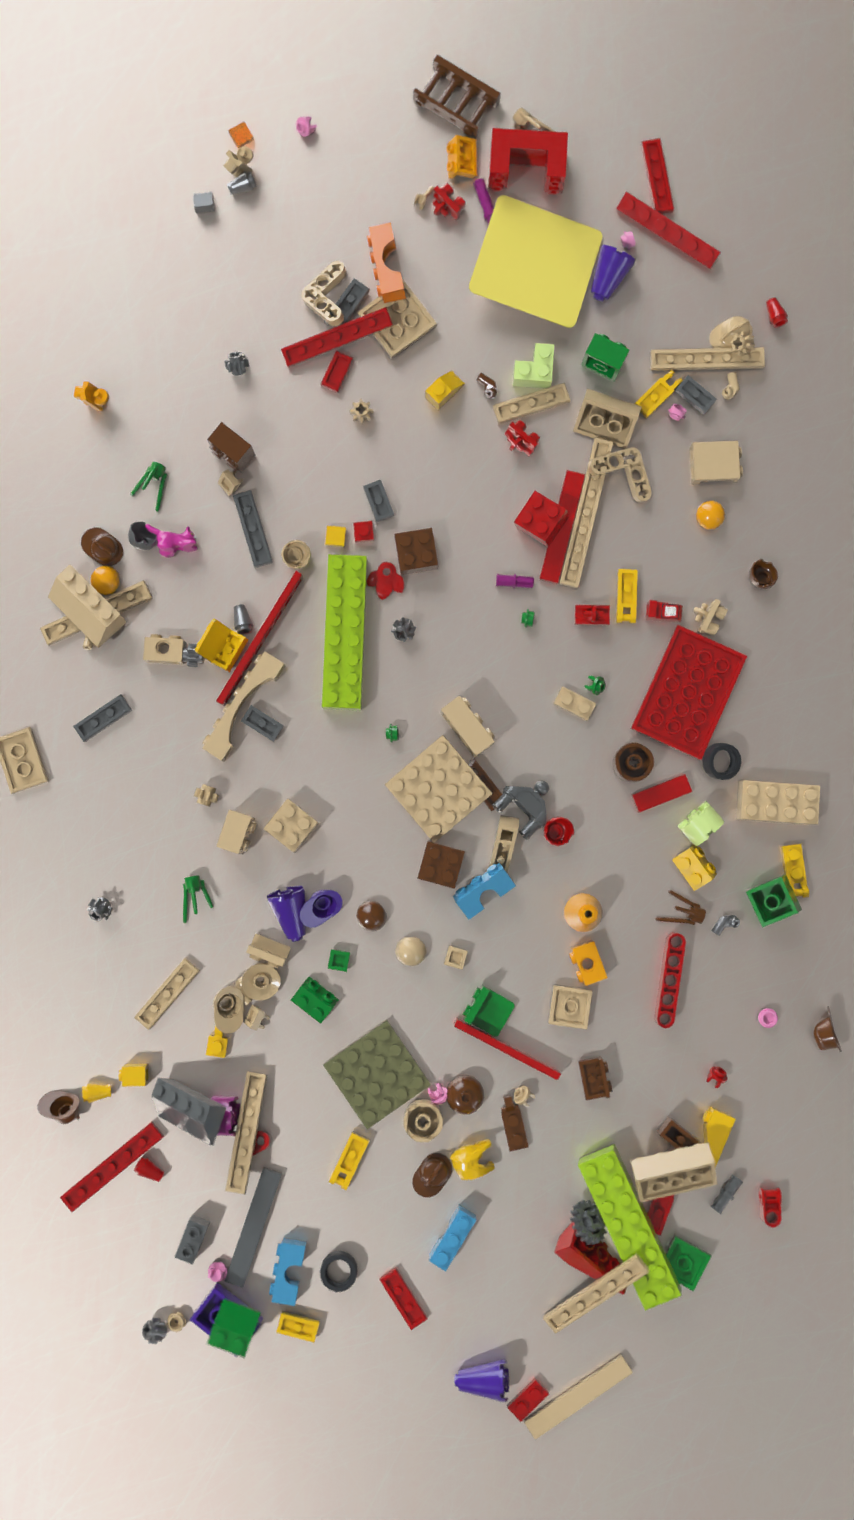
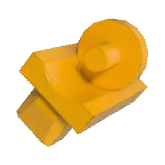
(91, 395)

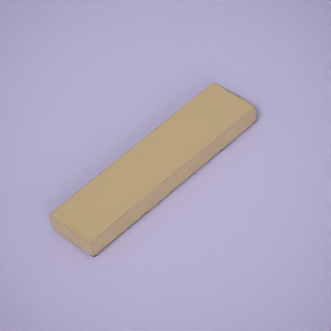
(531, 403)
(167, 993)

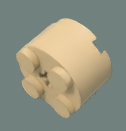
(412, 1123)

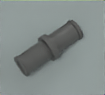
(726, 1194)

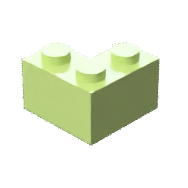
(535, 373)

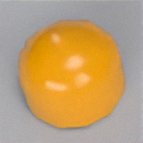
(710, 515)
(105, 580)

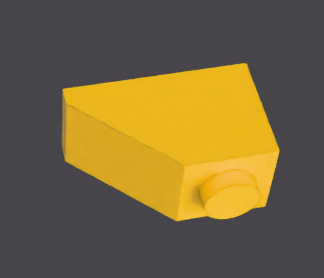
(443, 389)

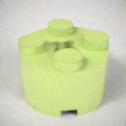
(701, 823)

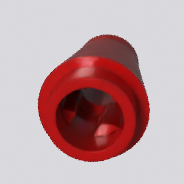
(776, 313)
(147, 1169)

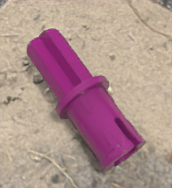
(514, 581)

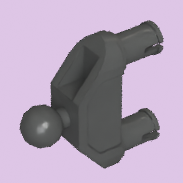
(529, 802)

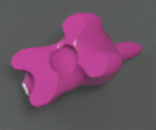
(171, 542)

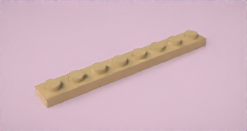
(584, 518)

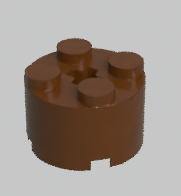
(637, 752)

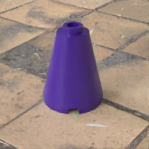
(610, 271)
(287, 907)
(485, 1380)

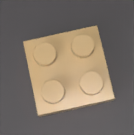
(570, 1007)

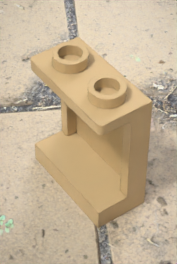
(715, 461)

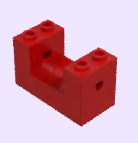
(528, 149)

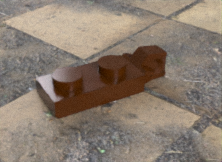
(513, 1125)

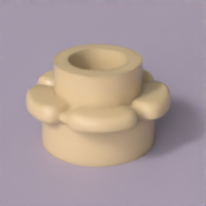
(176, 1327)

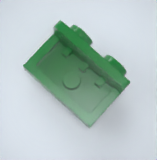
(314, 999)

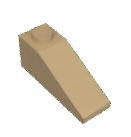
(504, 841)

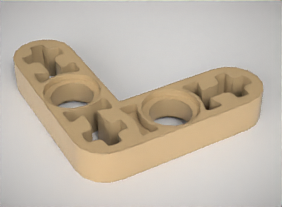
(320, 293)
(629, 466)

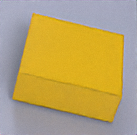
(335, 536)

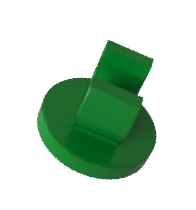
(598, 685)

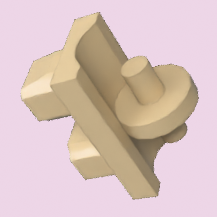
(237, 163)
(707, 625)

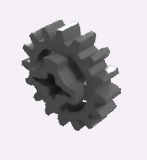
(588, 1222)

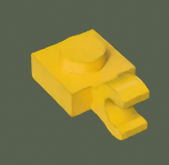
(217, 1044)

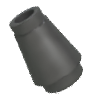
(242, 183)
(242, 621)

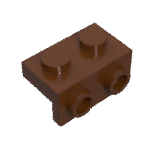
(594, 1078)

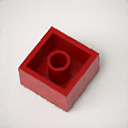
(541, 518)

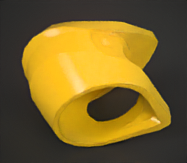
(466, 1160)

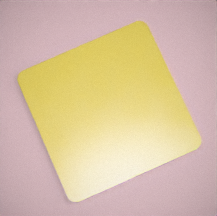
(535, 261)

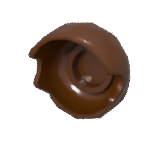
(763, 574)
(371, 916)

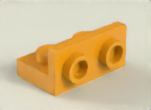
(462, 157)

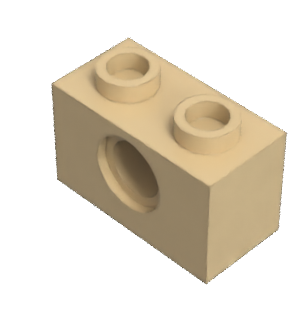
(153, 645)

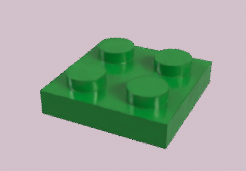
(687, 1262)

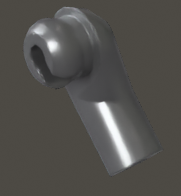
(724, 922)

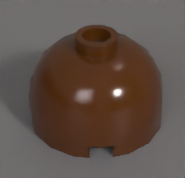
(465, 1094)

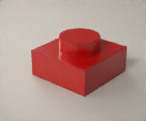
(363, 531)

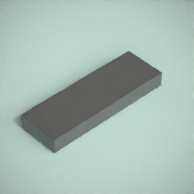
(102, 718)

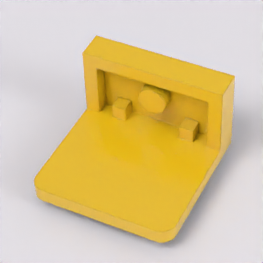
(221, 645)

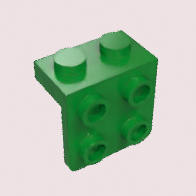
(488, 1011)

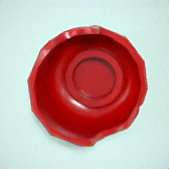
(558, 831)

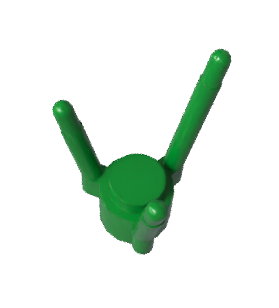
(154, 472)
(192, 885)

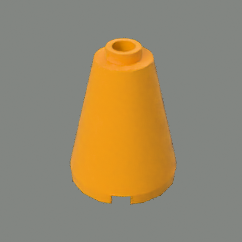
(575, 912)

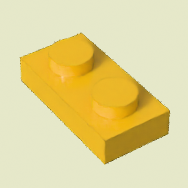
(298, 1326)

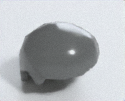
(140, 537)

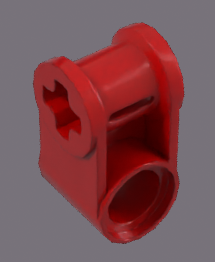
(770, 1202)

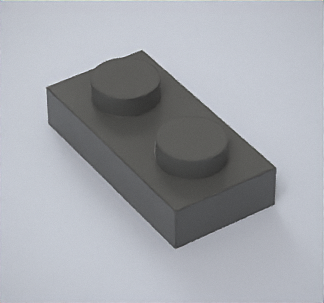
(695, 395)
(378, 501)
(262, 723)

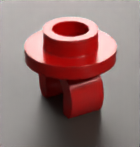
(718, 1074)

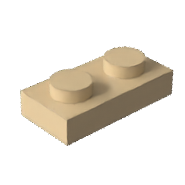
(574, 703)

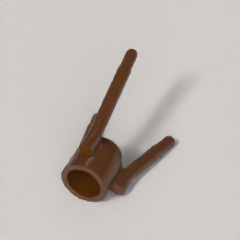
(694, 913)

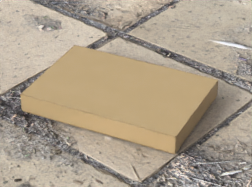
(21, 761)

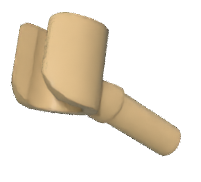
(421, 198)

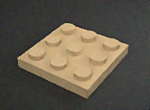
(408, 319)

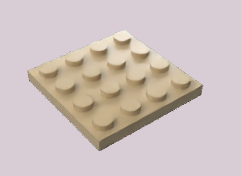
(438, 788)

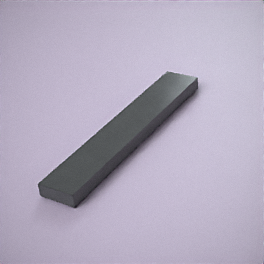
(253, 1227)

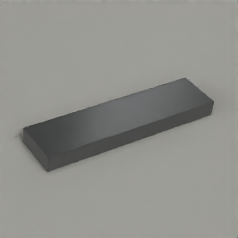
(252, 529)

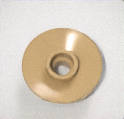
(263, 989)

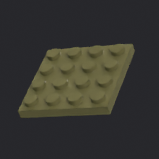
(377, 1074)

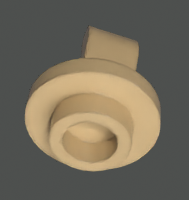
(521, 1095)

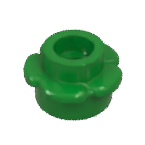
(527, 618)
(392, 733)

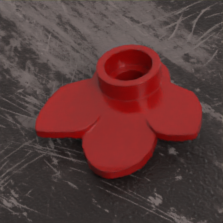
(385, 583)

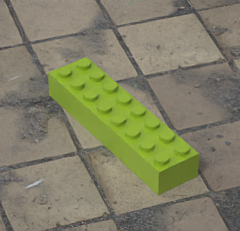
(344, 632)
(629, 1224)

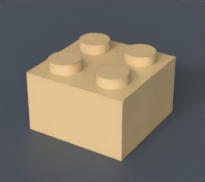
(291, 825)
(236, 832)

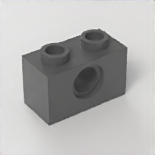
(192, 1239)

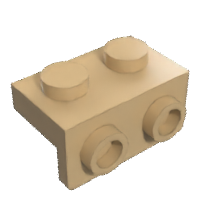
(269, 950)

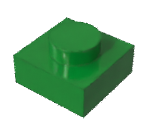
(338, 960)

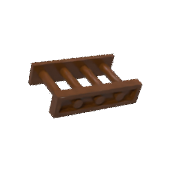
(458, 78)

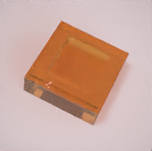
(241, 135)

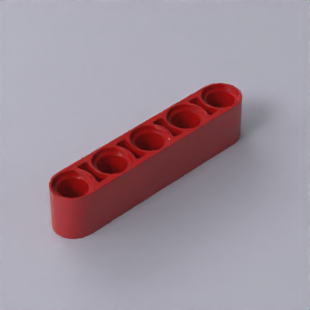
(672, 989)

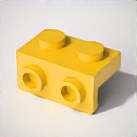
(695, 867)

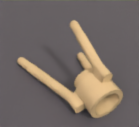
(524, 119)

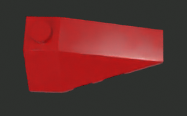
(590, 1259)

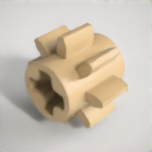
(742, 343)
(361, 417)
(206, 795)

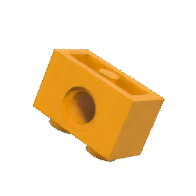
(596, 971)

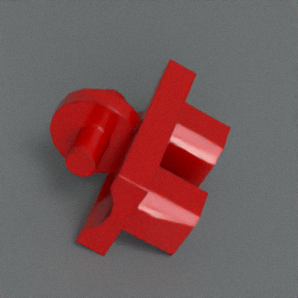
(444, 204)
(521, 440)
(592, 614)

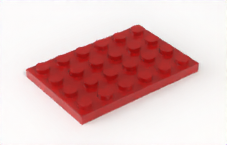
(688, 692)

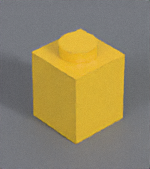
(134, 1075)

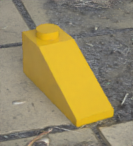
(716, 1130)

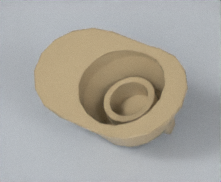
(724, 332)
(228, 1009)

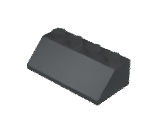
(188, 1109)

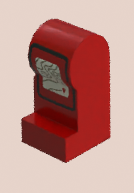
(663, 611)

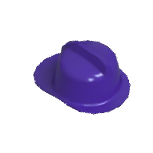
(320, 908)

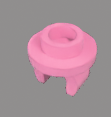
(303, 126)
(438, 1096)
(217, 1271)

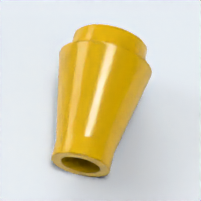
(95, 1092)

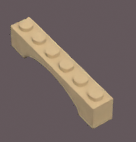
(266, 669)

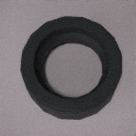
(735, 761)
(327, 1282)

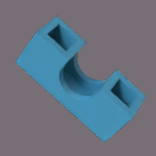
(469, 897)
(453, 1238)
(284, 1289)

